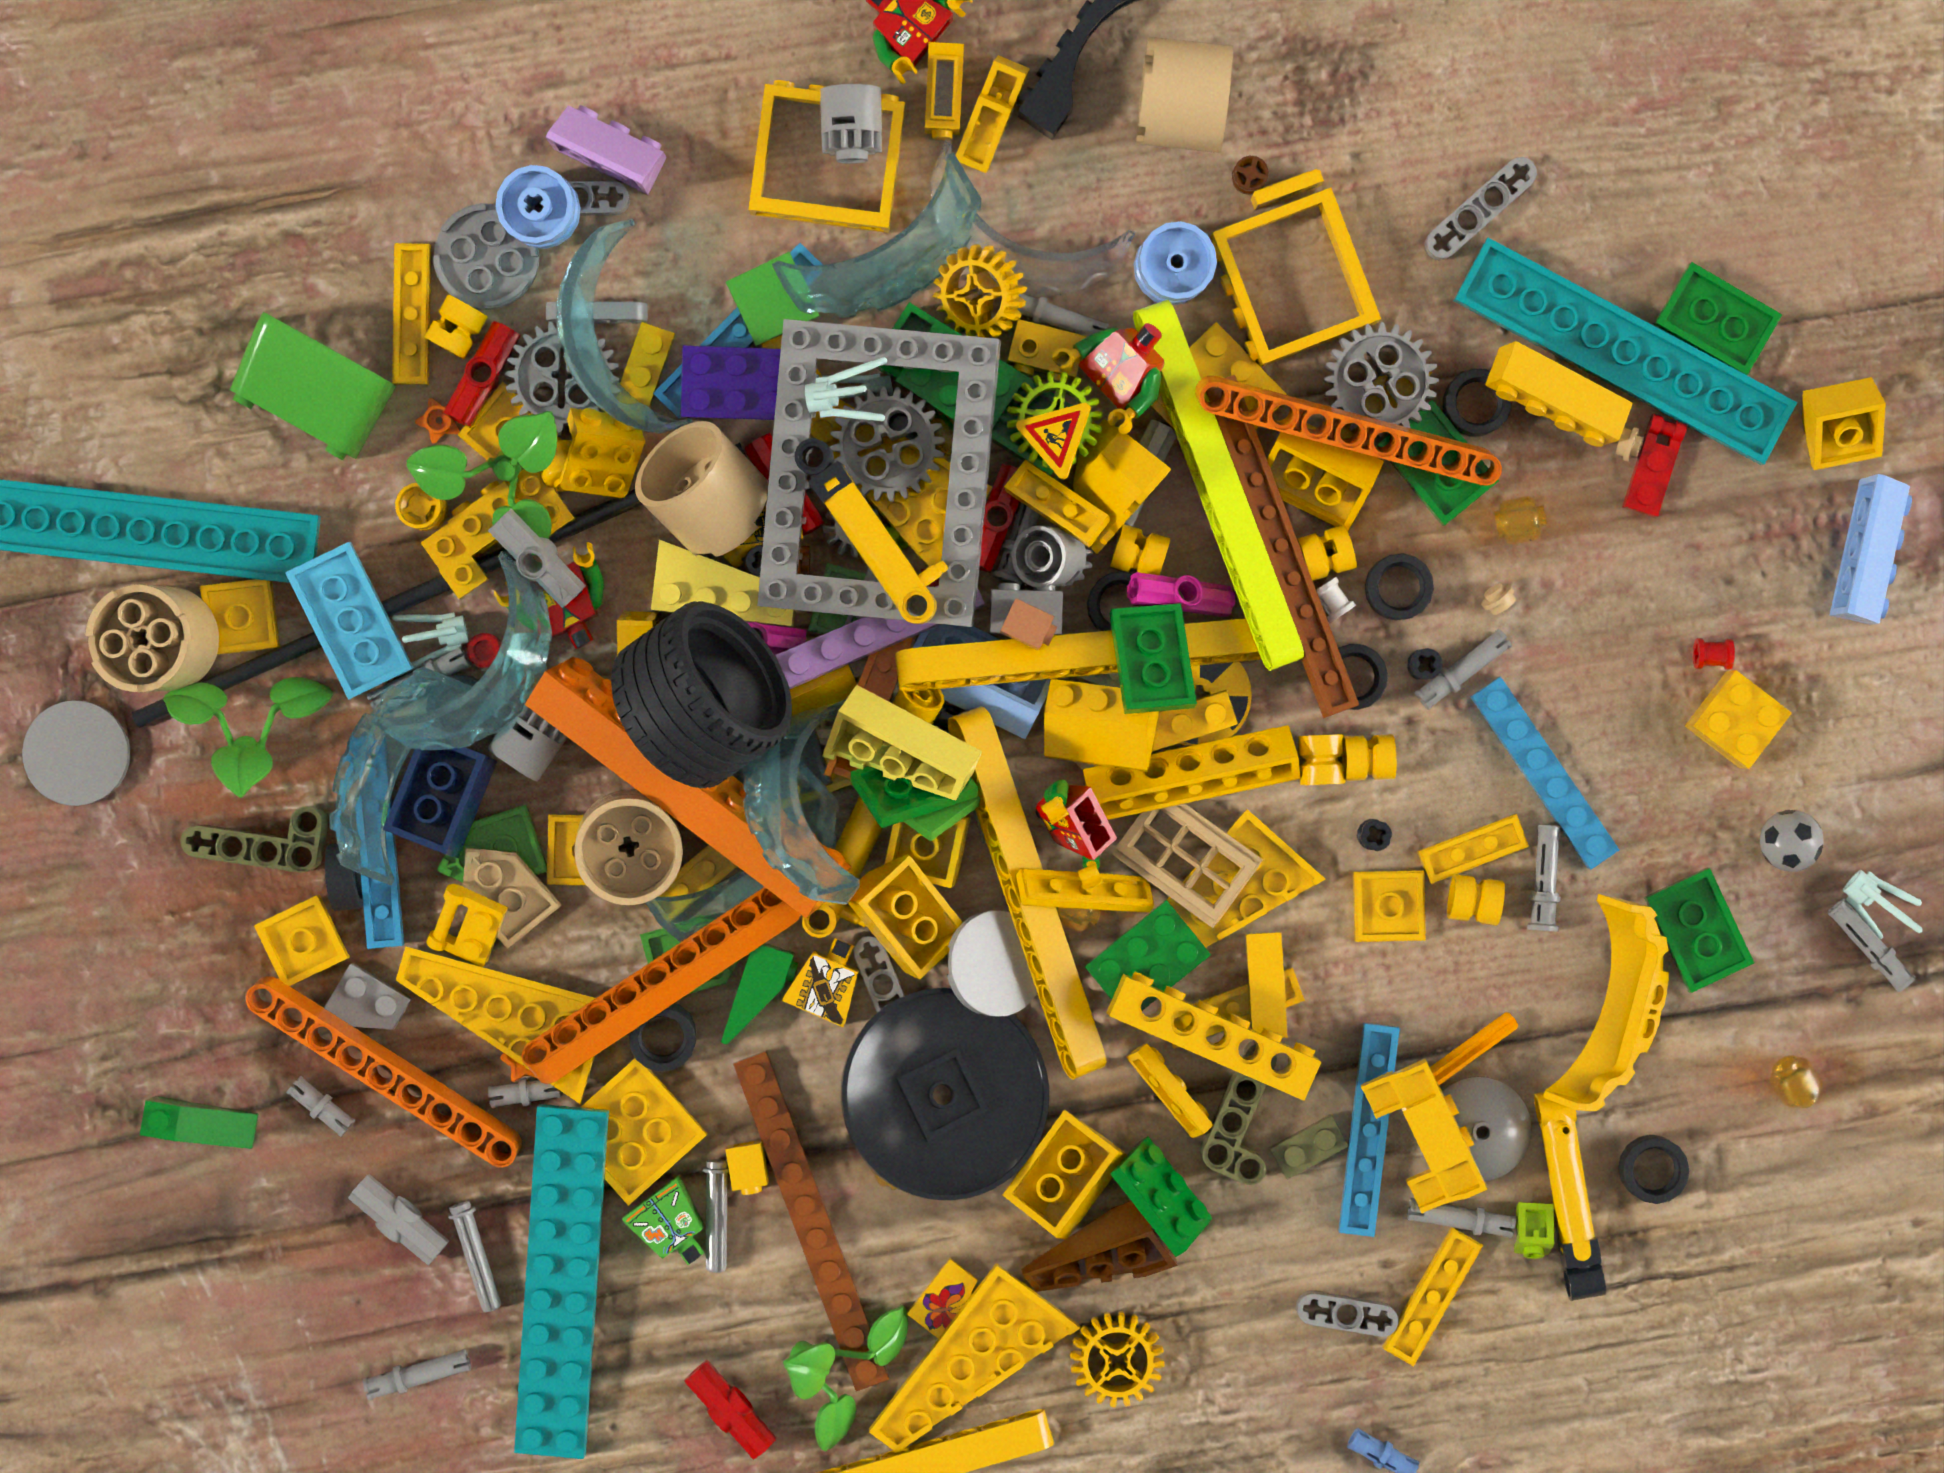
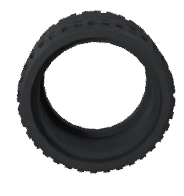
(701, 695)

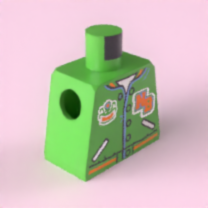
(668, 1221)

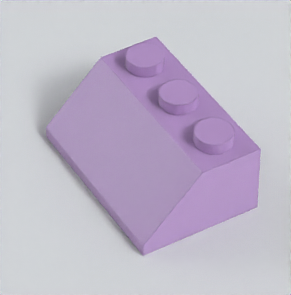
(607, 148)

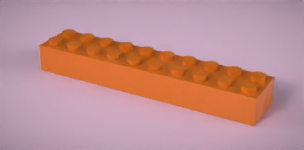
(584, 710)

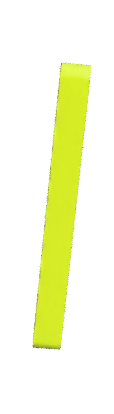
(1222, 494)

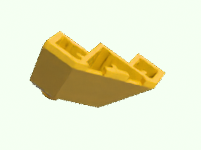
(1116, 477)

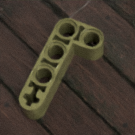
(253, 843)
(1232, 1138)

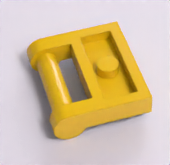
(477, 930)

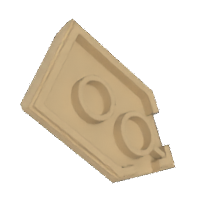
(512, 883)

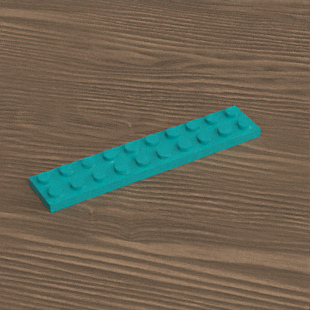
(1625, 351)
(155, 531)
(561, 1281)

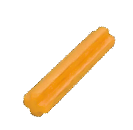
(1474, 1047)

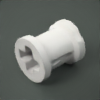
(1334, 599)

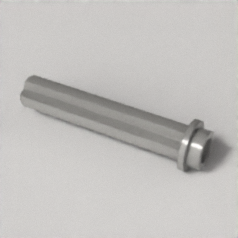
(716, 1215)
(475, 1255)

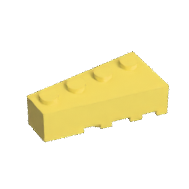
(690, 578)
(900, 745)

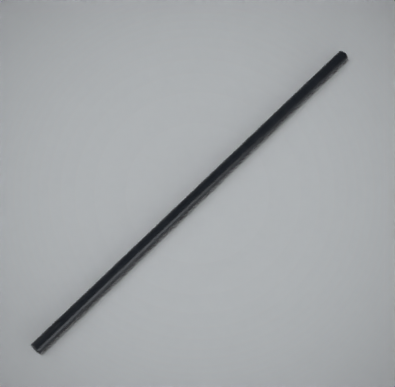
(391, 605)

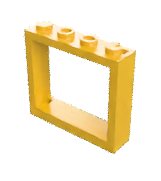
(813, 212)
(1347, 258)

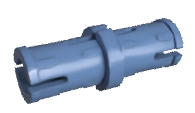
(1381, 1453)

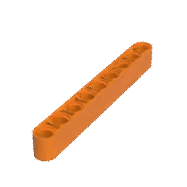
(1363, 439)
(657, 985)
(366, 1071)

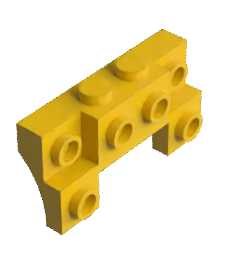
(468, 534)
(1431, 1118)

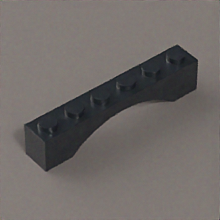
(1051, 99)

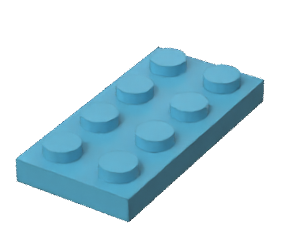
(349, 620)

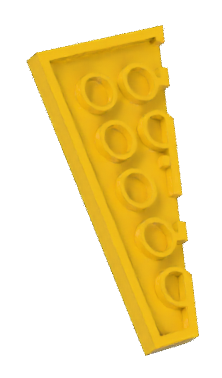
(922, 515)
(1276, 880)
(495, 1006)
(981, 1347)

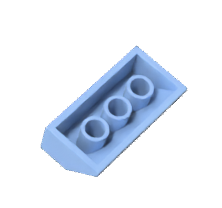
(1870, 549)
(1011, 705)

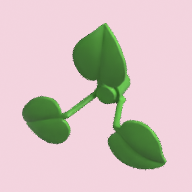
(524, 443)
(245, 760)
(811, 1363)

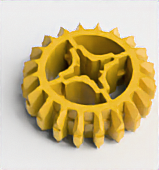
(978, 319)
(1106, 1372)

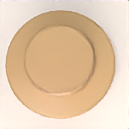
(1629, 444)
(1498, 598)

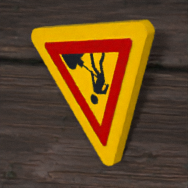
(1056, 435)

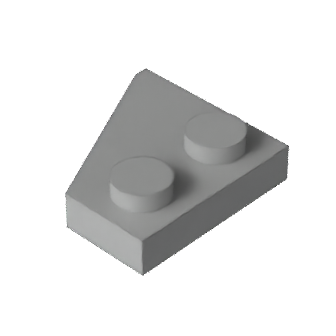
(367, 1000)

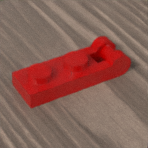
(1654, 466)

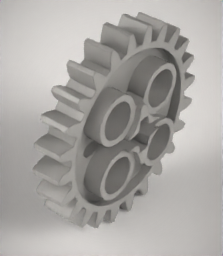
(1409, 364)
(531, 376)
(897, 476)

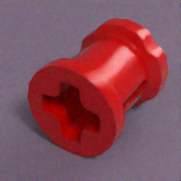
(1713, 654)

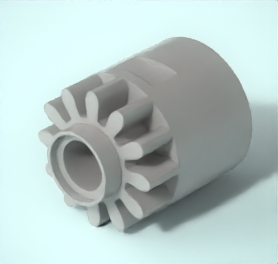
(851, 122)
(1049, 557)
(528, 744)

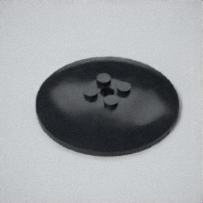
(993, 1108)

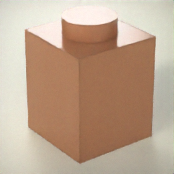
(1028, 625)

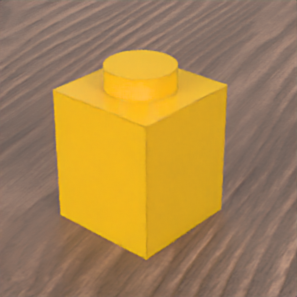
(747, 1166)

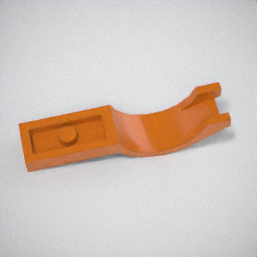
(879, 678)

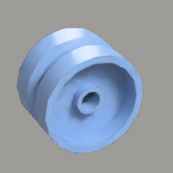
(518, 200)
(1182, 244)

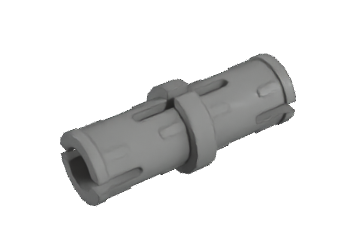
(521, 1092)
(320, 1106)

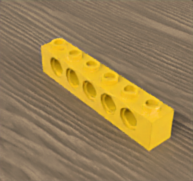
(1197, 773)
(1293, 1079)

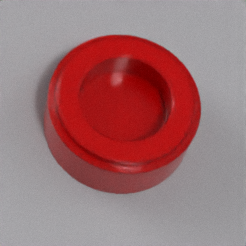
(483, 649)

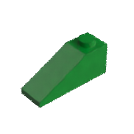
(761, 981)
(198, 1123)

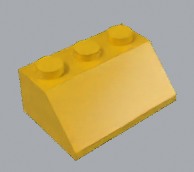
(1322, 477)
(1090, 727)
(906, 915)
(1064, 1175)

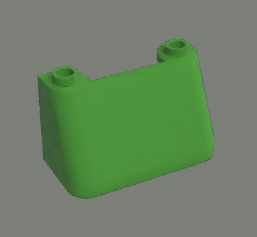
(310, 386)

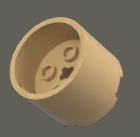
(1184, 94)
(702, 489)
(179, 634)
(613, 871)

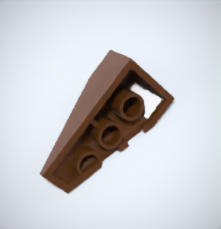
(1108, 1246)

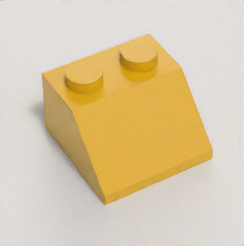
(1843, 423)

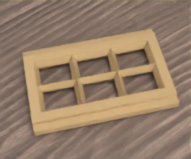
(1171, 885)

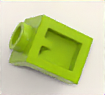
(1534, 1229)

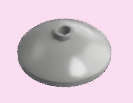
(1500, 1109)

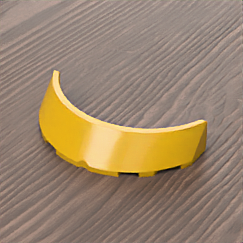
(1629, 1011)

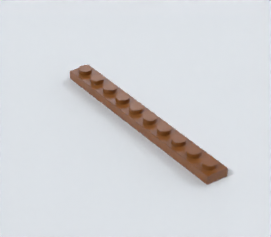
(1321, 654)
(809, 1215)

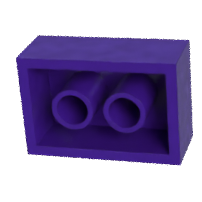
(729, 382)

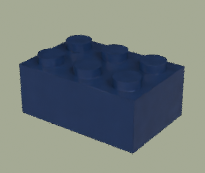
(440, 798)

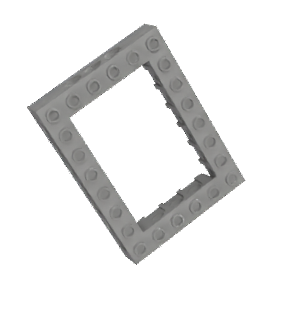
(968, 478)

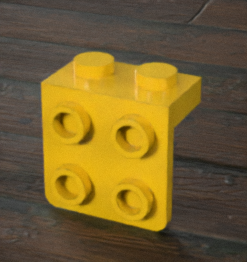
(600, 454)

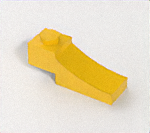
(992, 113)

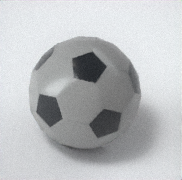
(1791, 840)

